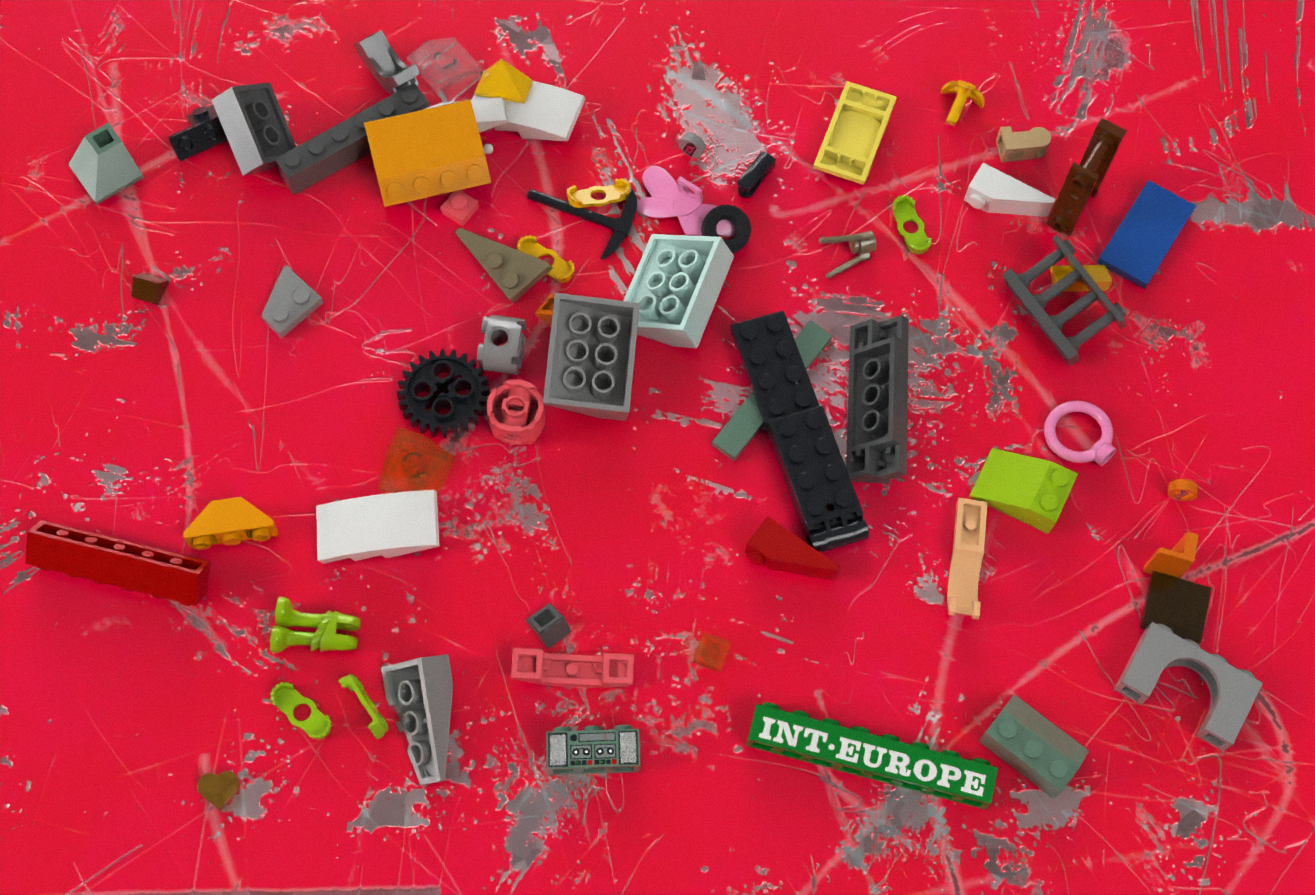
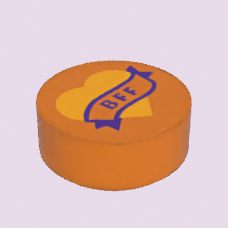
(1183, 490)

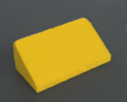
(1097, 273)

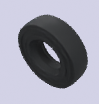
(737, 217)

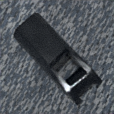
(755, 174)

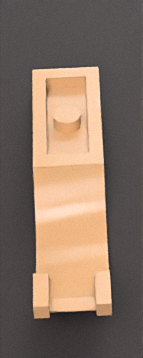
(966, 557)

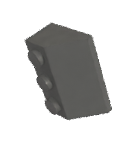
(253, 126)

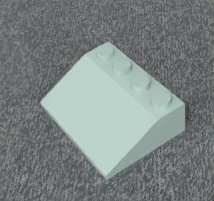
(678, 286)

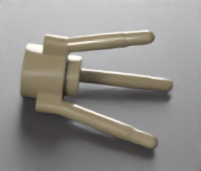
(859, 243)

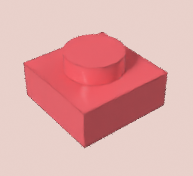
(459, 207)

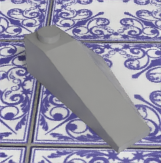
(423, 701)

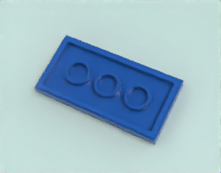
(1146, 234)

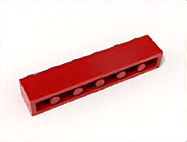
(117, 563)

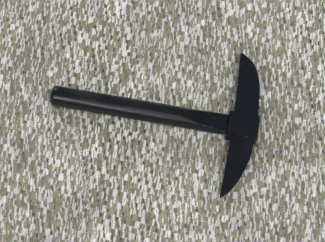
(620, 227)

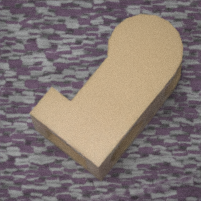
(1022, 145)

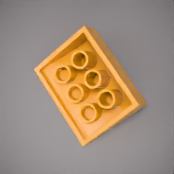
(427, 152)

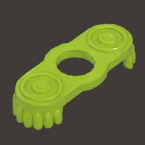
(904, 212)
(287, 699)
(378, 725)

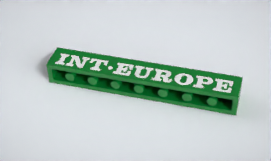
(872, 756)

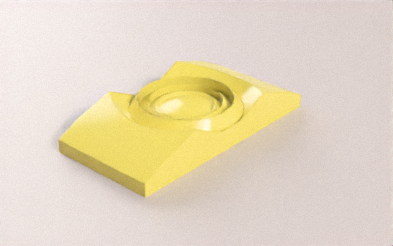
(855, 132)

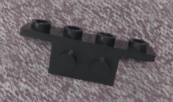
(202, 134)

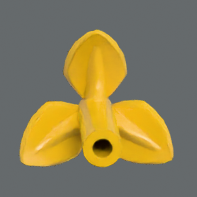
(964, 91)

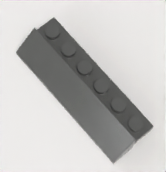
(878, 400)

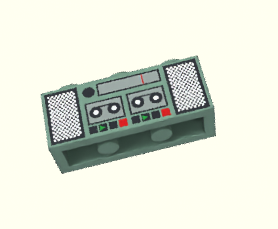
(593, 750)

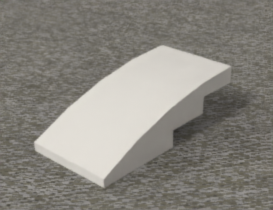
(545, 115)
(377, 526)

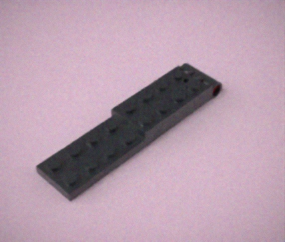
(799, 433)

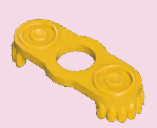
(613, 193)
(561, 271)

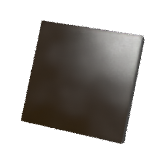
(1177, 605)

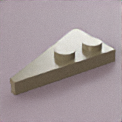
(508, 267)

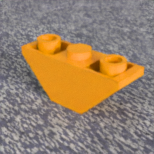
(229, 523)

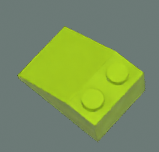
(1024, 487)

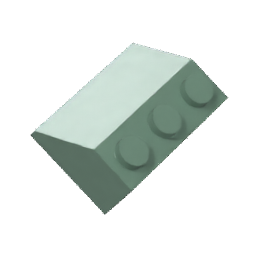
(1034, 746)

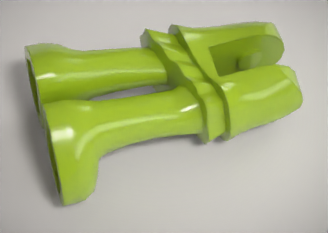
(325, 635)

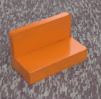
(1174, 561)

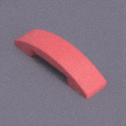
(572, 670)

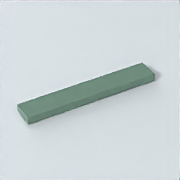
(747, 419)

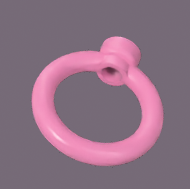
(1100, 452)

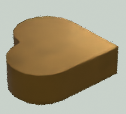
(218, 788)

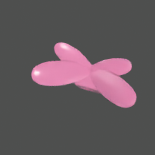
(676, 200)

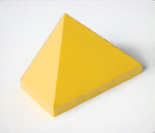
(504, 82)

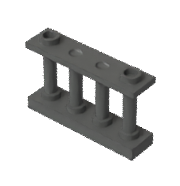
(1052, 325)

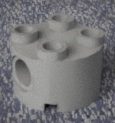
(509, 356)

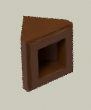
(148, 288)

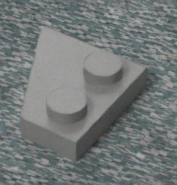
(289, 303)

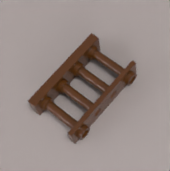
(1087, 177)

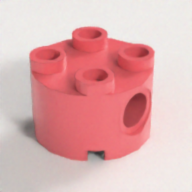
(516, 412)

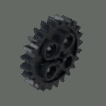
(462, 408)

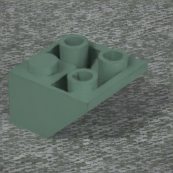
(104, 164)

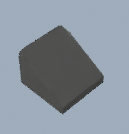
(549, 625)

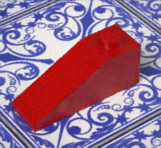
(785, 552)

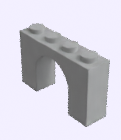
(1230, 688)

